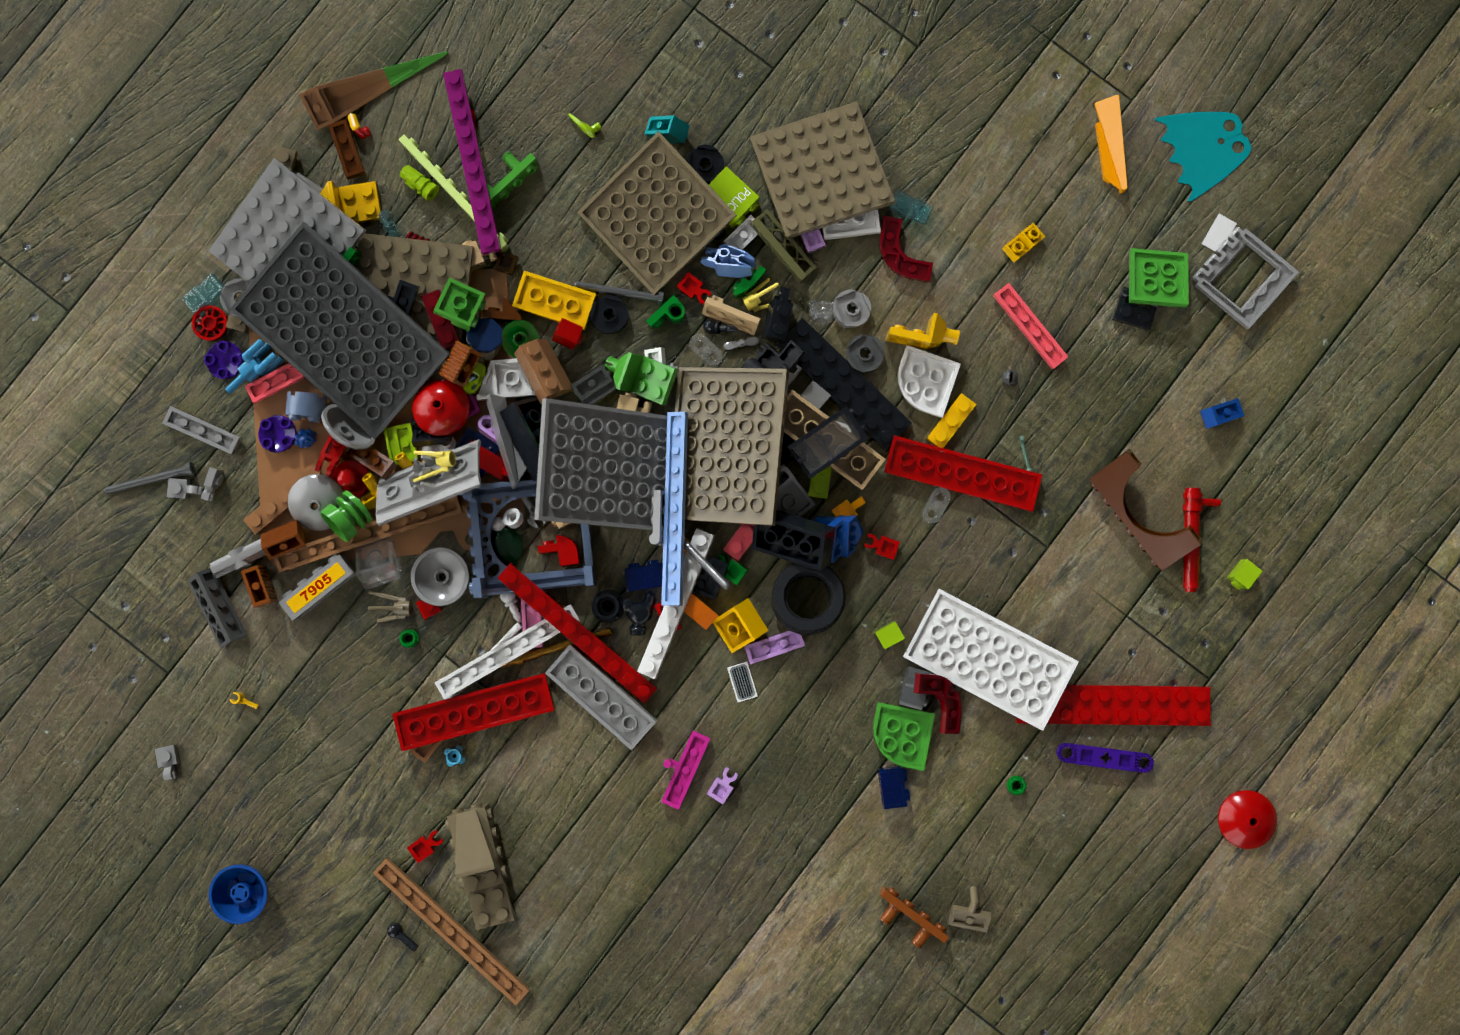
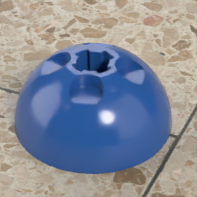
(229, 898)

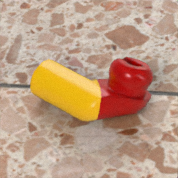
(355, 126)

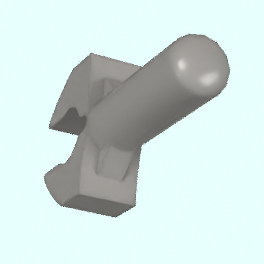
(531, 508)

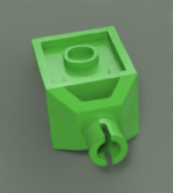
(642, 376)

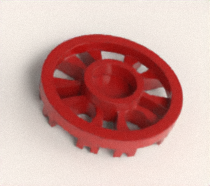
(209, 323)

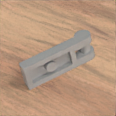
(657, 518)

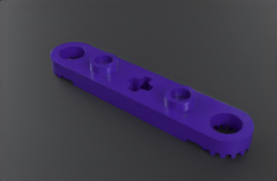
(1118, 759)

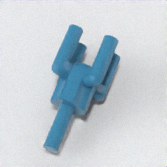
(255, 365)

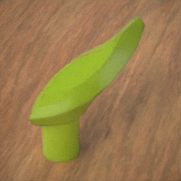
(590, 131)

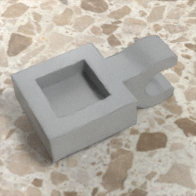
(181, 489)
(167, 758)

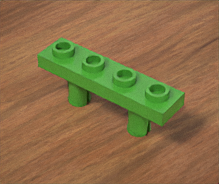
(514, 178)

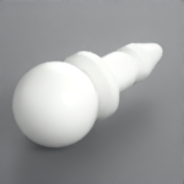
(509, 600)

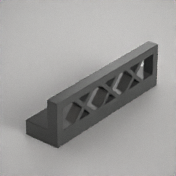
(217, 607)

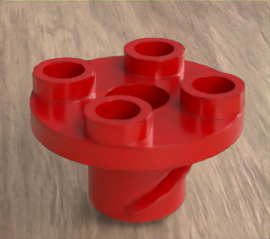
(350, 475)

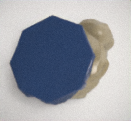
(485, 338)

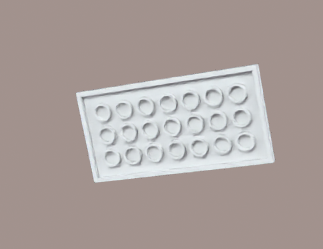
(991, 659)

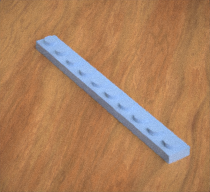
(674, 509)

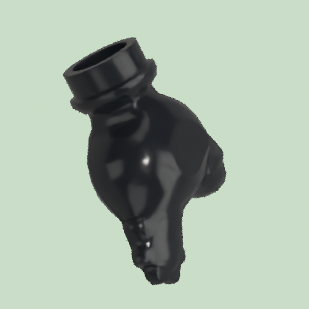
(639, 612)

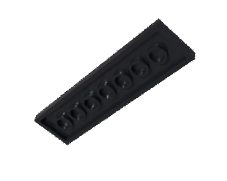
(846, 385)

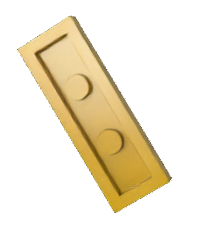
(951, 421)

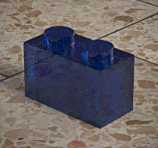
(644, 576)
(893, 787)

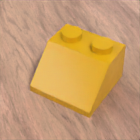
(740, 625)

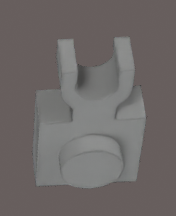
(213, 481)

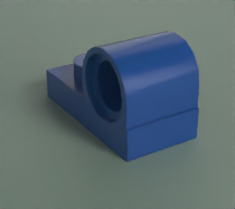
(1222, 413)

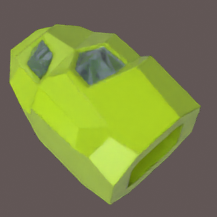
(475, 379)

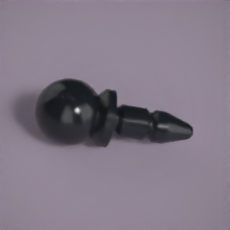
(711, 326)

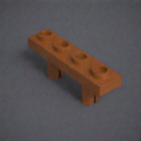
(907, 907)

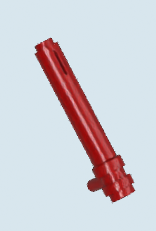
(1193, 506)

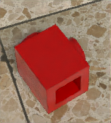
(568, 334)

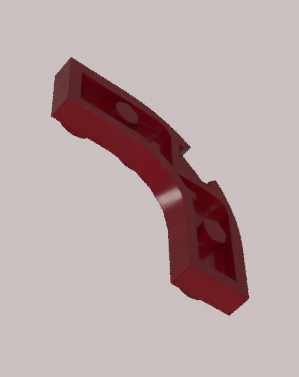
(895, 258)
(948, 698)

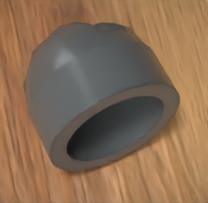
(1006, 375)

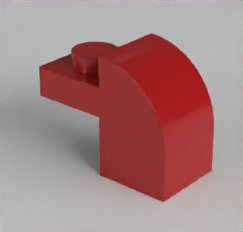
(566, 548)

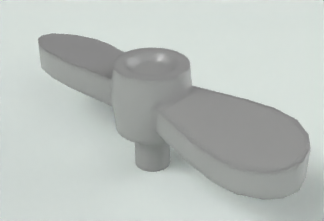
(741, 343)

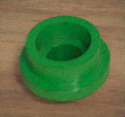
(403, 638)
(1022, 785)

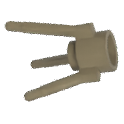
(401, 608)

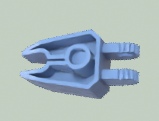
(729, 261)

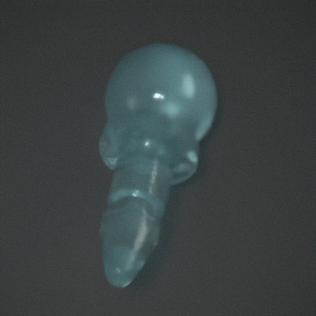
(386, 217)

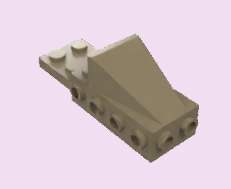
(480, 864)

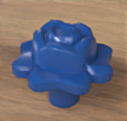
(305, 438)

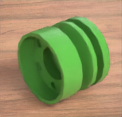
(350, 513)

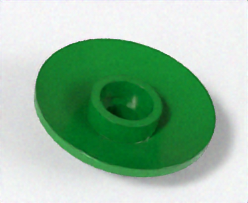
(522, 327)

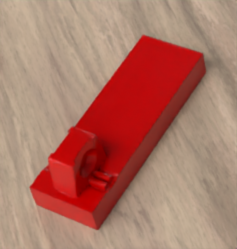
(492, 464)

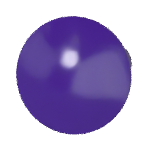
(223, 360)
(277, 433)

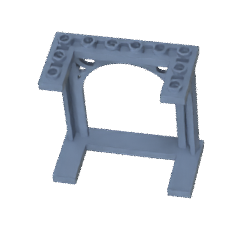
(484, 585)

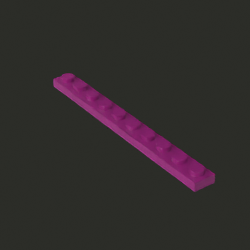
(472, 162)

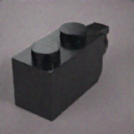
(778, 317)

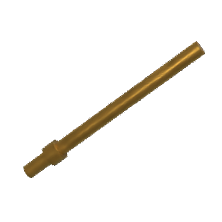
(552, 648)

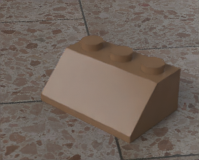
(543, 369)

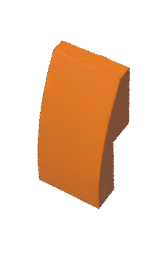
(700, 611)

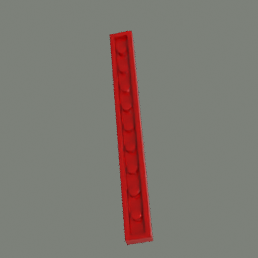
(577, 633)

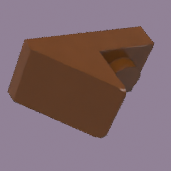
(507, 315)

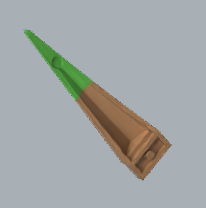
(339, 98)

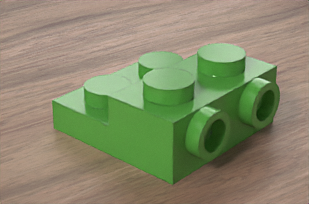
(460, 304)

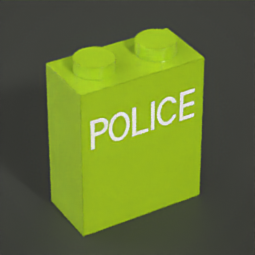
(735, 194)

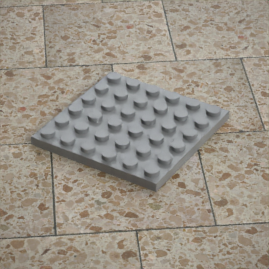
(272, 215)

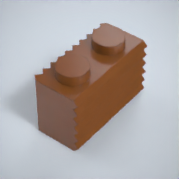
(460, 364)
(282, 539)
(259, 586)

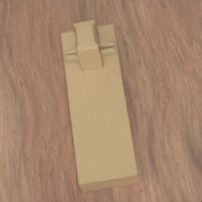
(728, 315)

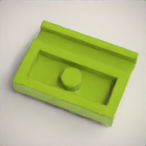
(400, 440)

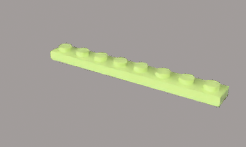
(448, 185)

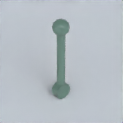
(1021, 441)

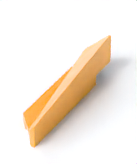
(1111, 143)

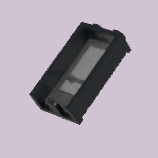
(828, 442)

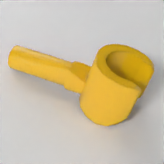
(241, 699)

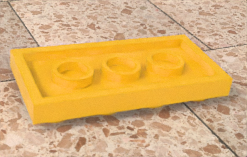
(553, 299)

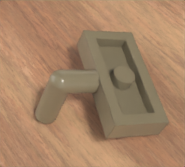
(970, 917)

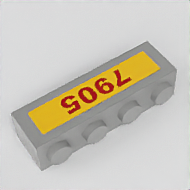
(318, 587)

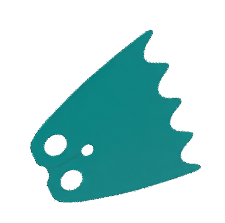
(1198, 150)

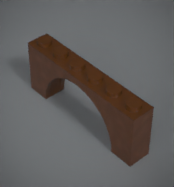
(1162, 546)

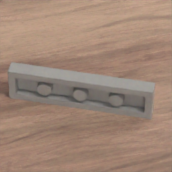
(202, 430)

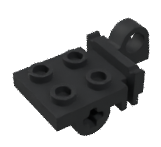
(772, 359)

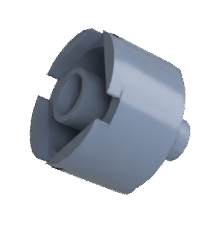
(305, 406)

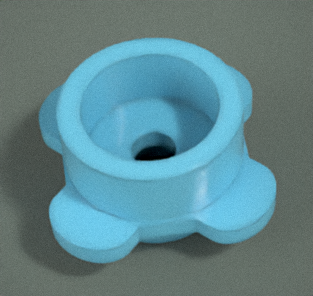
(459, 756)

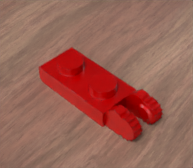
(331, 452)

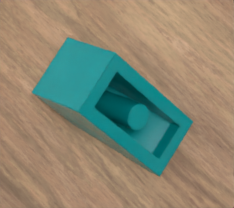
(671, 128)

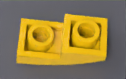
(1023, 242)

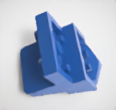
(847, 534)

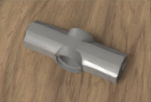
(237, 559)

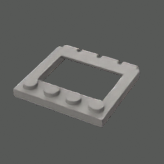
(1266, 293)

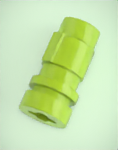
(415, 180)

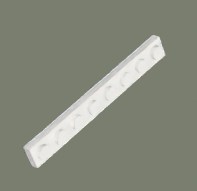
(672, 615)
(498, 656)

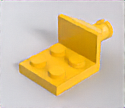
(357, 201)
(935, 334)

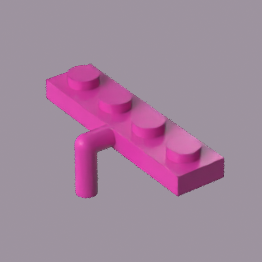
(684, 769)

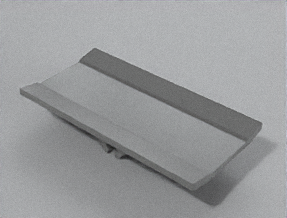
(401, 496)

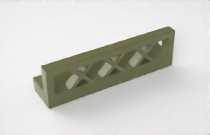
(779, 248)

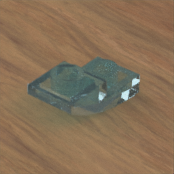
(911, 208)
(204, 293)

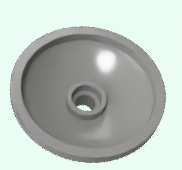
(345, 429)
(309, 490)
(427, 572)

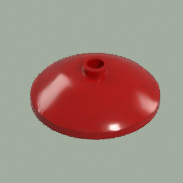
(451, 413)
(1235, 819)

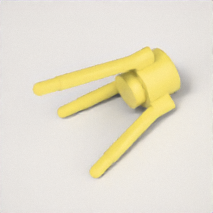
(752, 298)
(444, 459)

